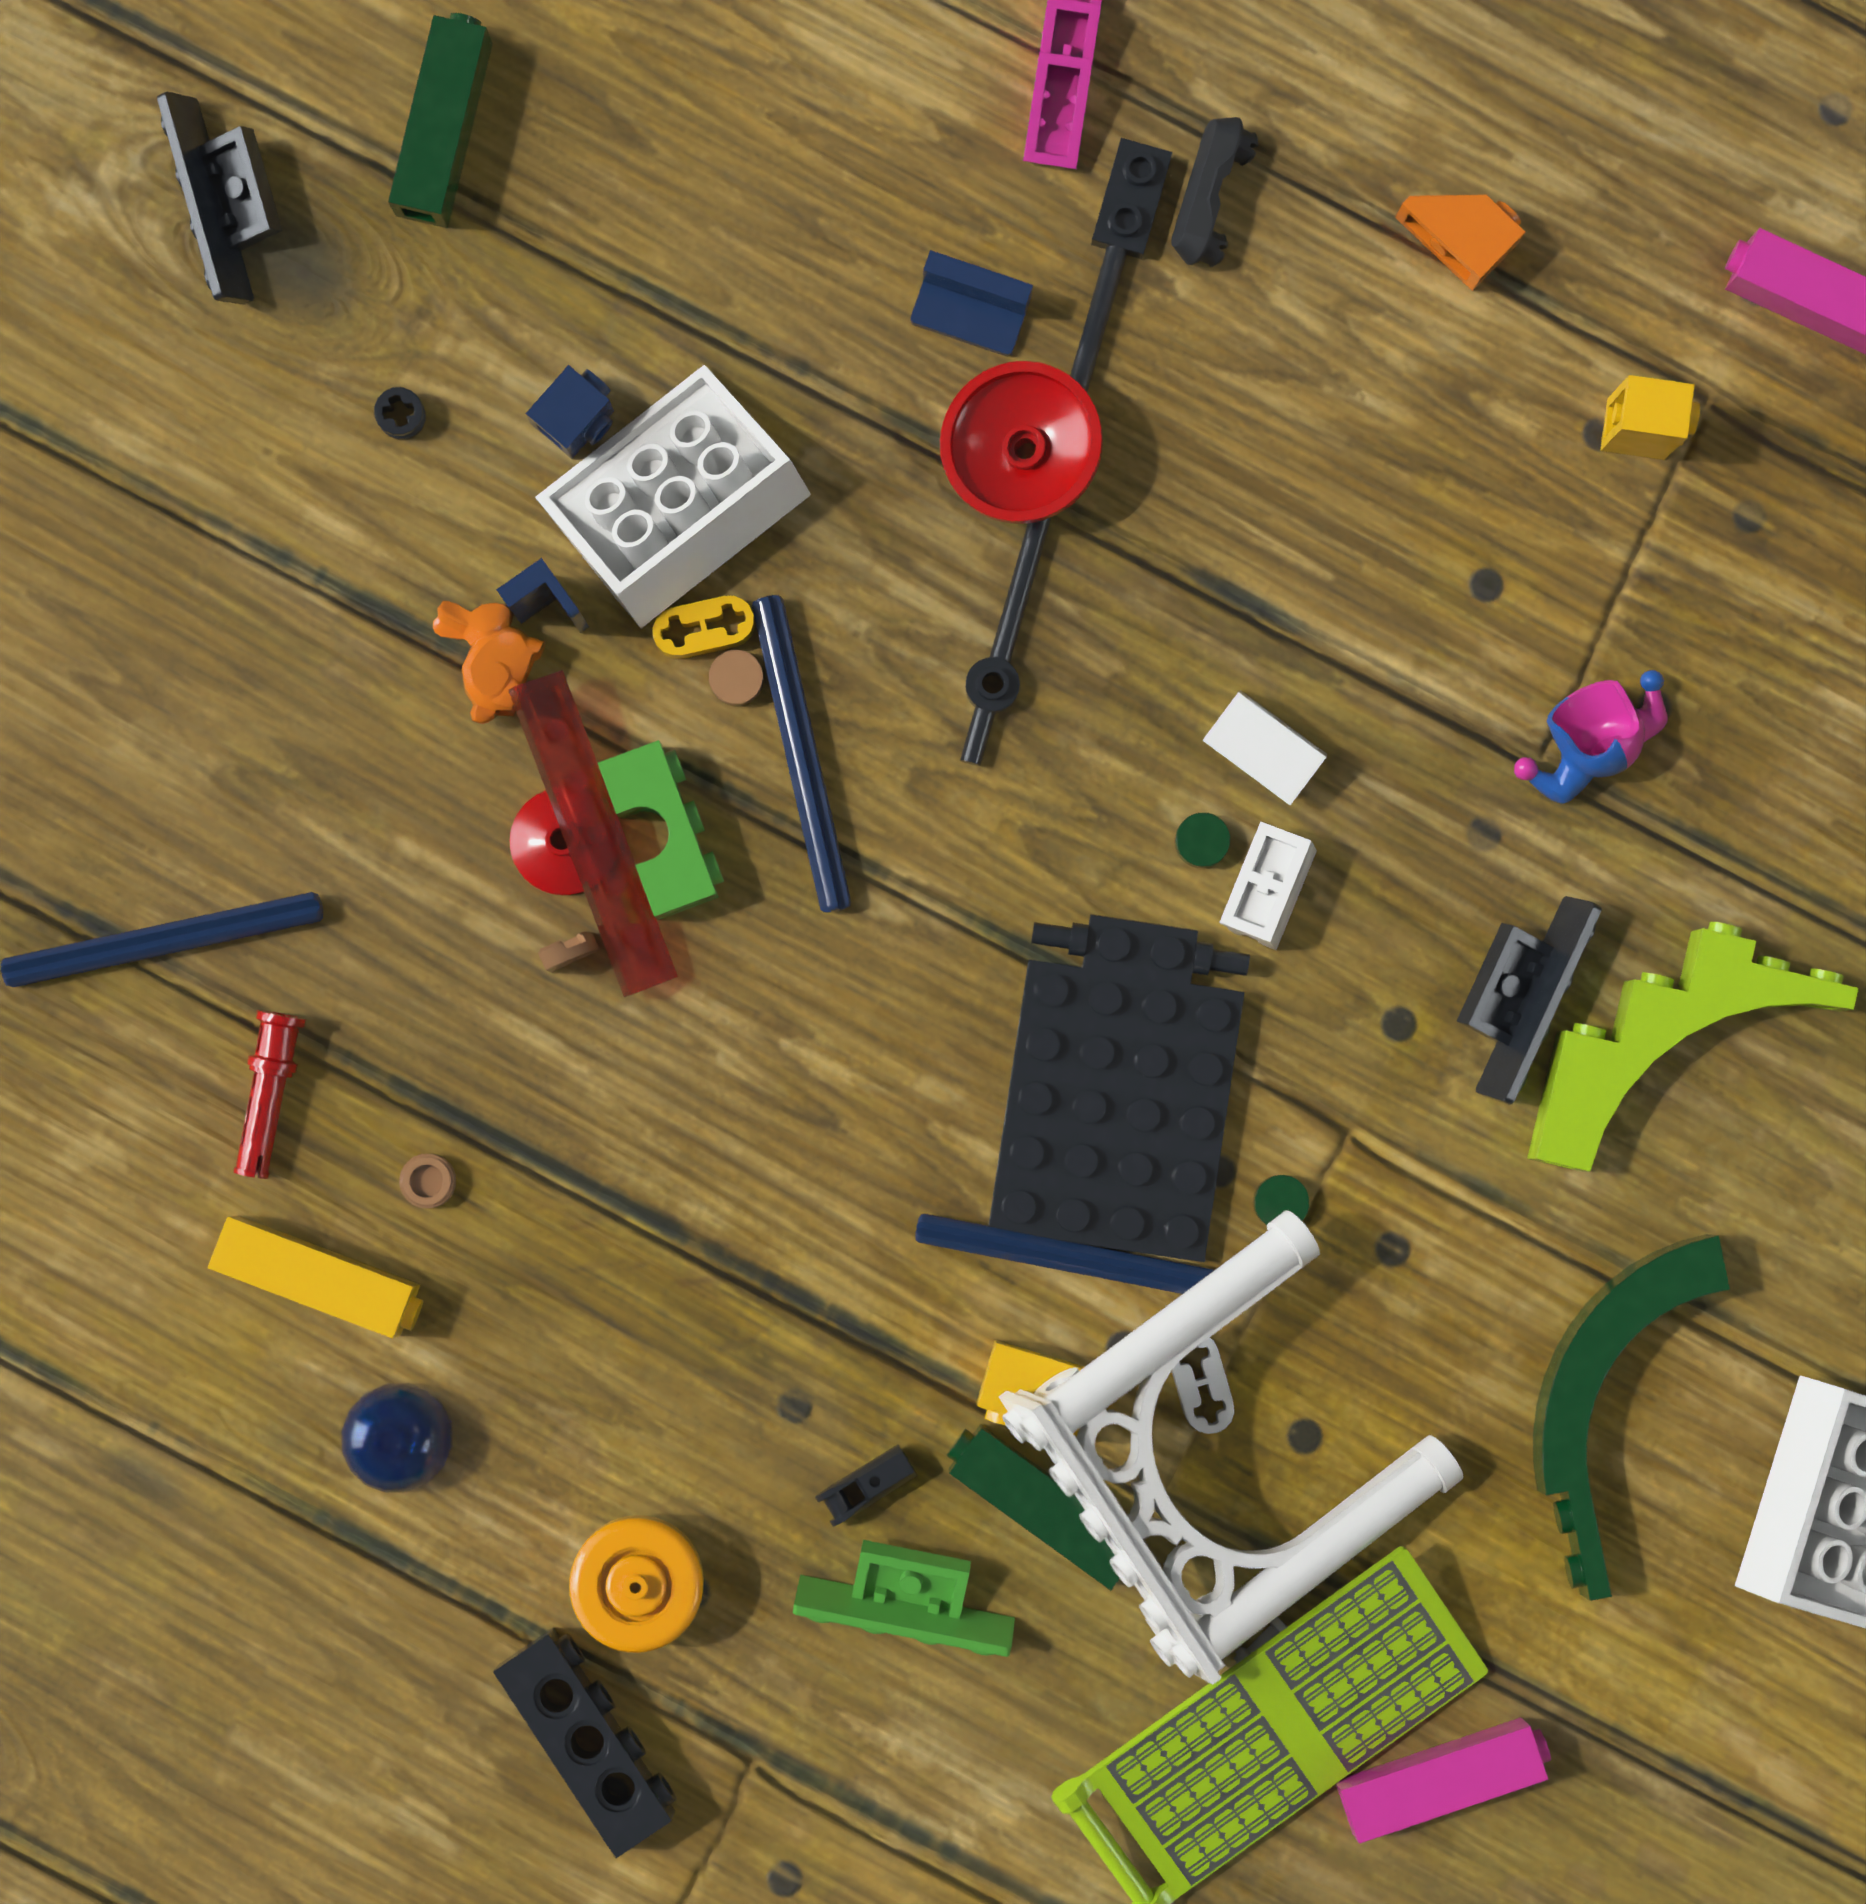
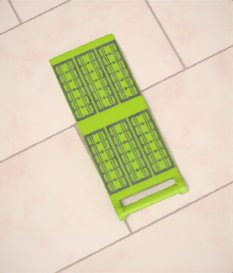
(1277, 1729)

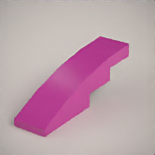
(1062, 82)

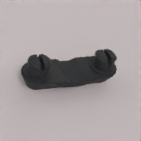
(1220, 146)

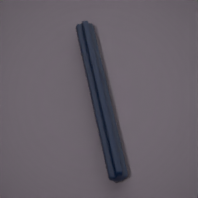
(801, 753)
(161, 939)
(1058, 1254)

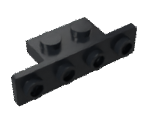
(223, 192)
(1521, 992)

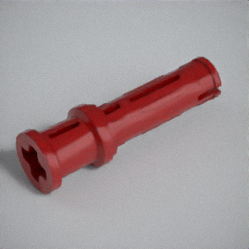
(271, 1068)

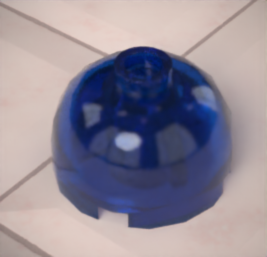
(396, 1438)

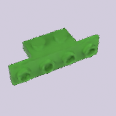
(908, 1597)

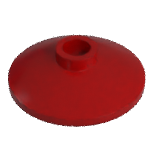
(534, 852)

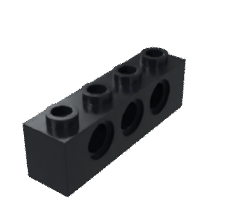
(618, 1820)

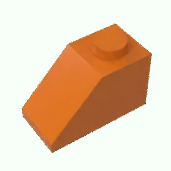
(1463, 231)

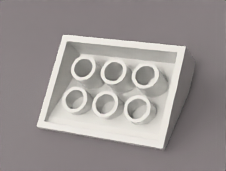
(674, 495)
(1812, 1514)

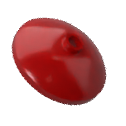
(1000, 414)

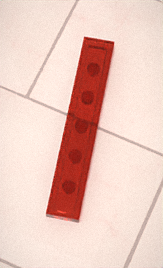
(592, 833)

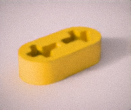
(699, 614)

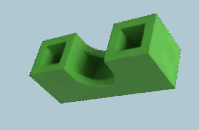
(648, 783)

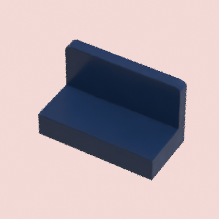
(971, 304)
(535, 590)

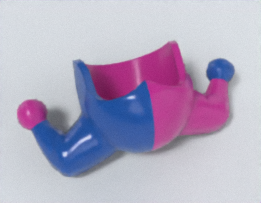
(1596, 735)

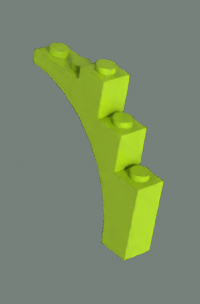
(1716, 981)

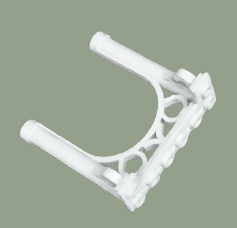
(1210, 1628)

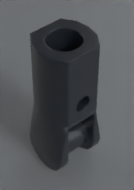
(875, 1481)

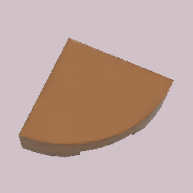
(564, 953)

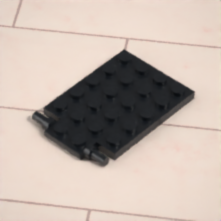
(1119, 1090)

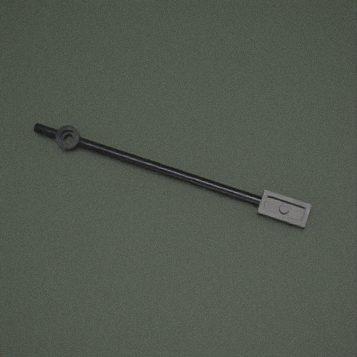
(1122, 231)

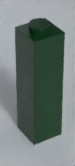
(441, 120)
(1030, 1499)

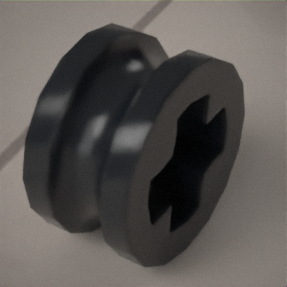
(411, 401)

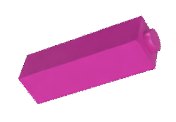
(1800, 287)
(1443, 1779)

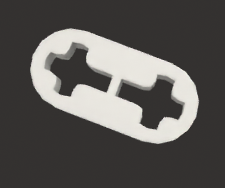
(1217, 1386)

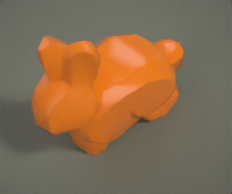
(497, 656)

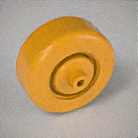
(636, 1584)

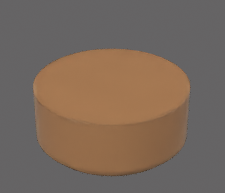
(736, 677)
(427, 1181)

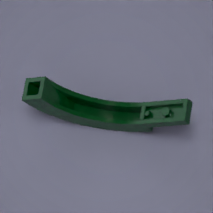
(1576, 1375)

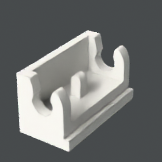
(1265, 747)
(1268, 885)

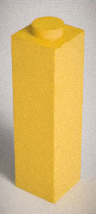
(316, 1277)

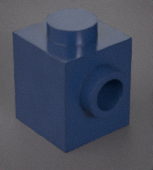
(573, 411)

